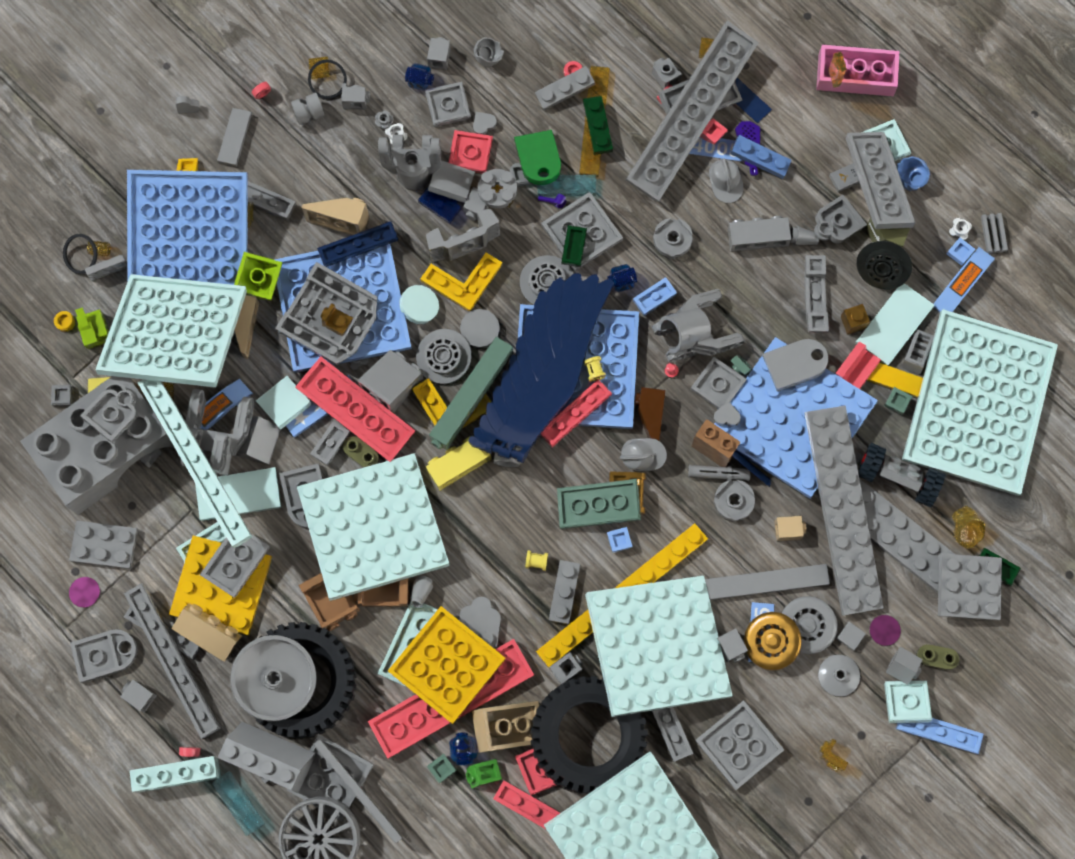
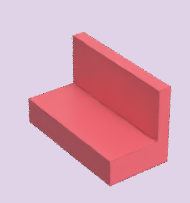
(858, 366)

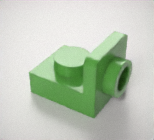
(483, 773)

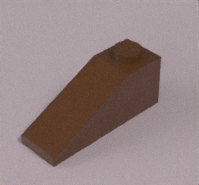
(651, 410)

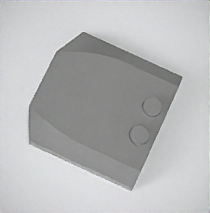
(303, 319)

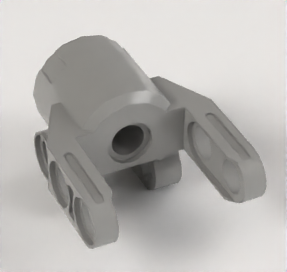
(396, 160)
(695, 329)
(219, 446)

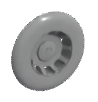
(544, 277)
(443, 356)
(810, 625)

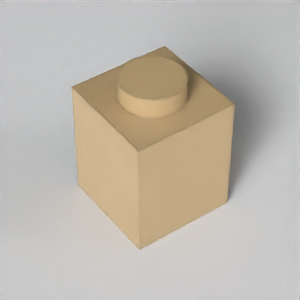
(789, 528)

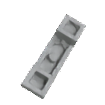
(815, 293)

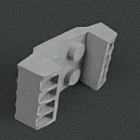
(464, 244)

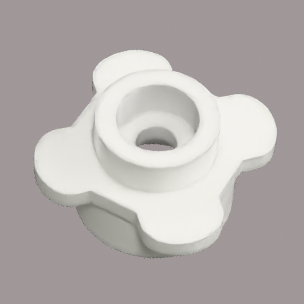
(395, 128)
(960, 223)

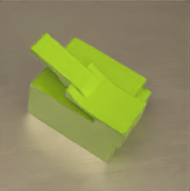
(92, 327)

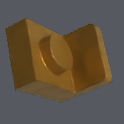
(335, 319)

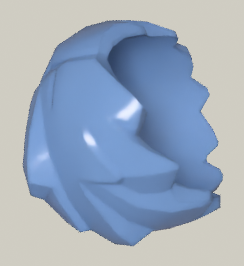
(913, 173)

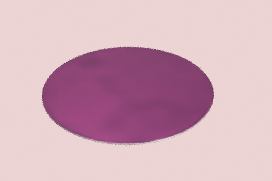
(84, 592)
(885, 630)

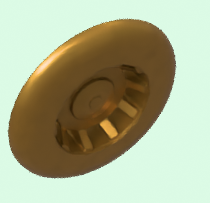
(772, 640)

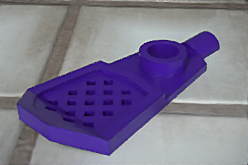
(740, 130)

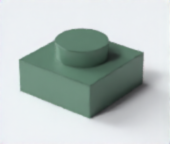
(741, 365)
(898, 400)
(441, 768)

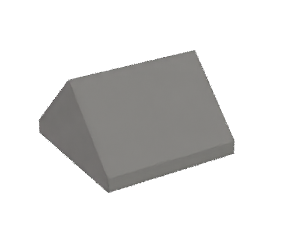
(261, 441)

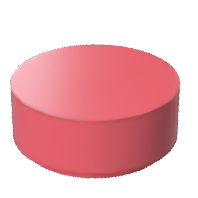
(571, 67)
(261, 90)
(189, 751)

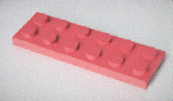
(355, 409)

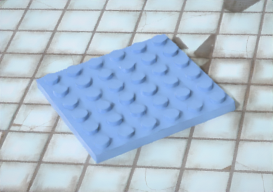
(187, 224)
(372, 272)
(616, 343)
(775, 425)

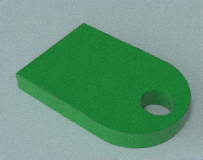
(538, 154)

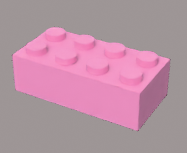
(866, 72)

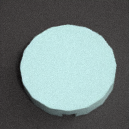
(419, 304)

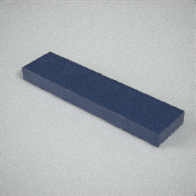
(357, 244)

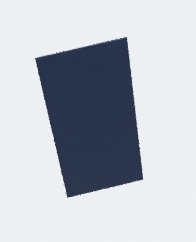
(751, 102)
(752, 468)

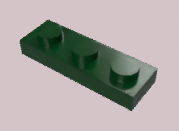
(597, 125)

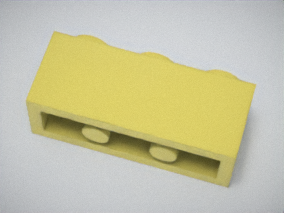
(456, 464)

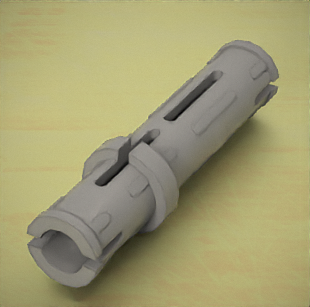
(743, 473)

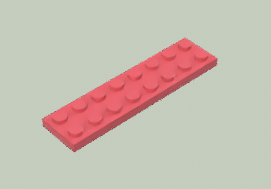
(416, 720)

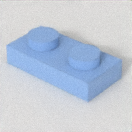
(654, 296)

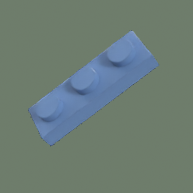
(760, 157)

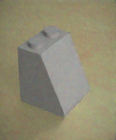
(391, 380)

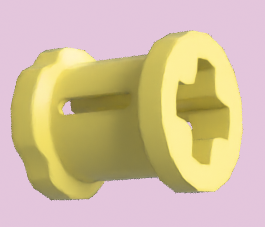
(594, 368)
(536, 560)

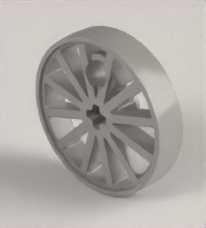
(316, 829)

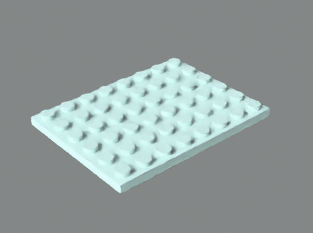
(980, 402)

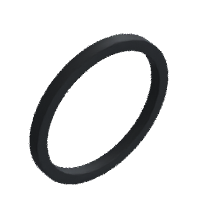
(310, 73)
(66, 247)

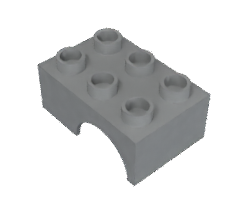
(81, 460)

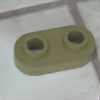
(360, 452)
(938, 657)

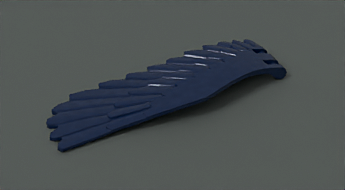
(544, 367)

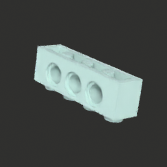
(175, 774)

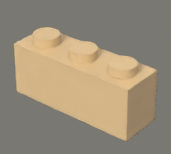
(206, 631)

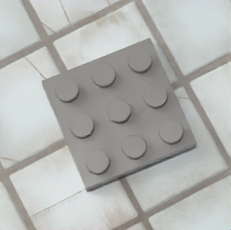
(587, 214)
(969, 586)
(739, 745)
(325, 782)

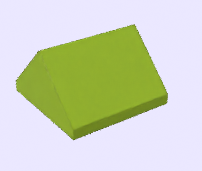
(258, 275)

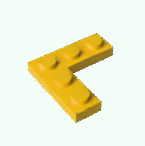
(461, 293)
(435, 406)

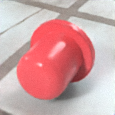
(671, 370)

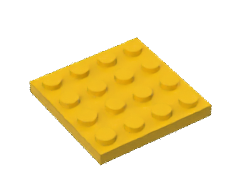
(197, 590)
(446, 665)

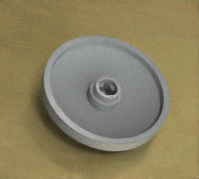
(273, 678)

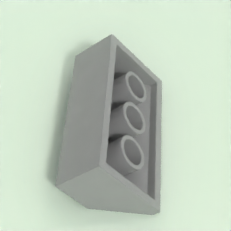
(267, 756)

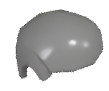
(488, 51)

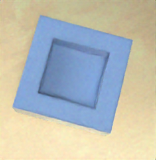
(960, 251)
(619, 539)

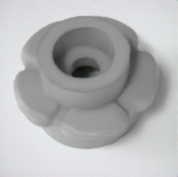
(383, 124)

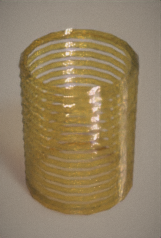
(106, 246)

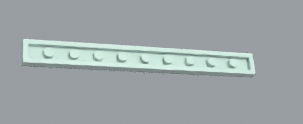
(196, 462)

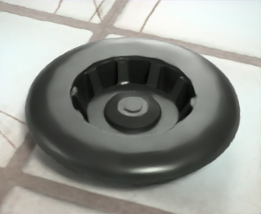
(882, 270)

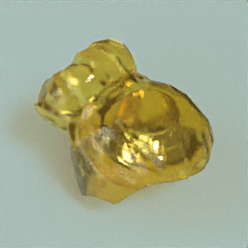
(968, 527)

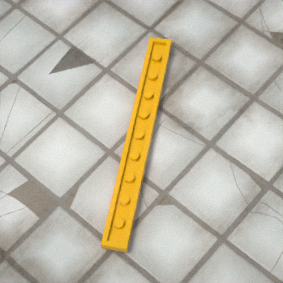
(647, 573)

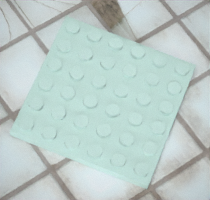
(172, 330)
(372, 527)
(658, 645)
(631, 818)

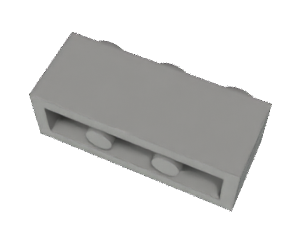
(759, 233)

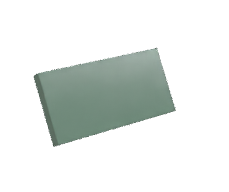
(598, 504)

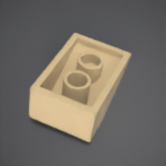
(338, 214)
(504, 726)

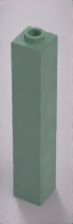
(470, 394)

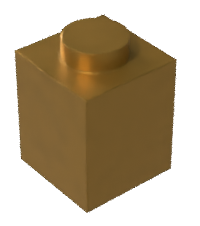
(855, 319)

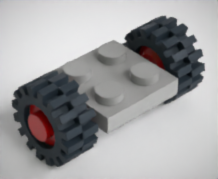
(904, 474)

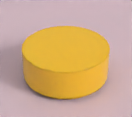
(64, 321)

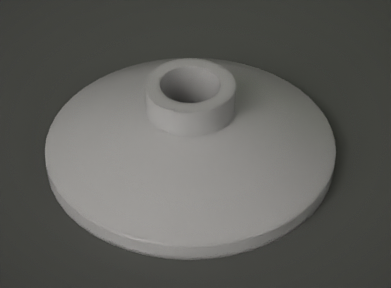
(828, 675)

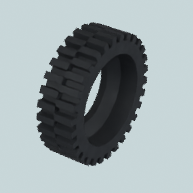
(342, 686)
(548, 748)

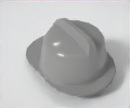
(726, 180)
(643, 454)

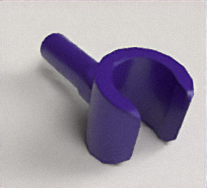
(558, 202)

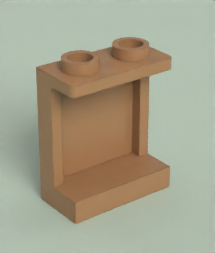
(715, 443)
(389, 595)
(328, 612)

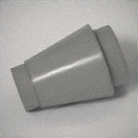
(802, 236)
(421, 589)

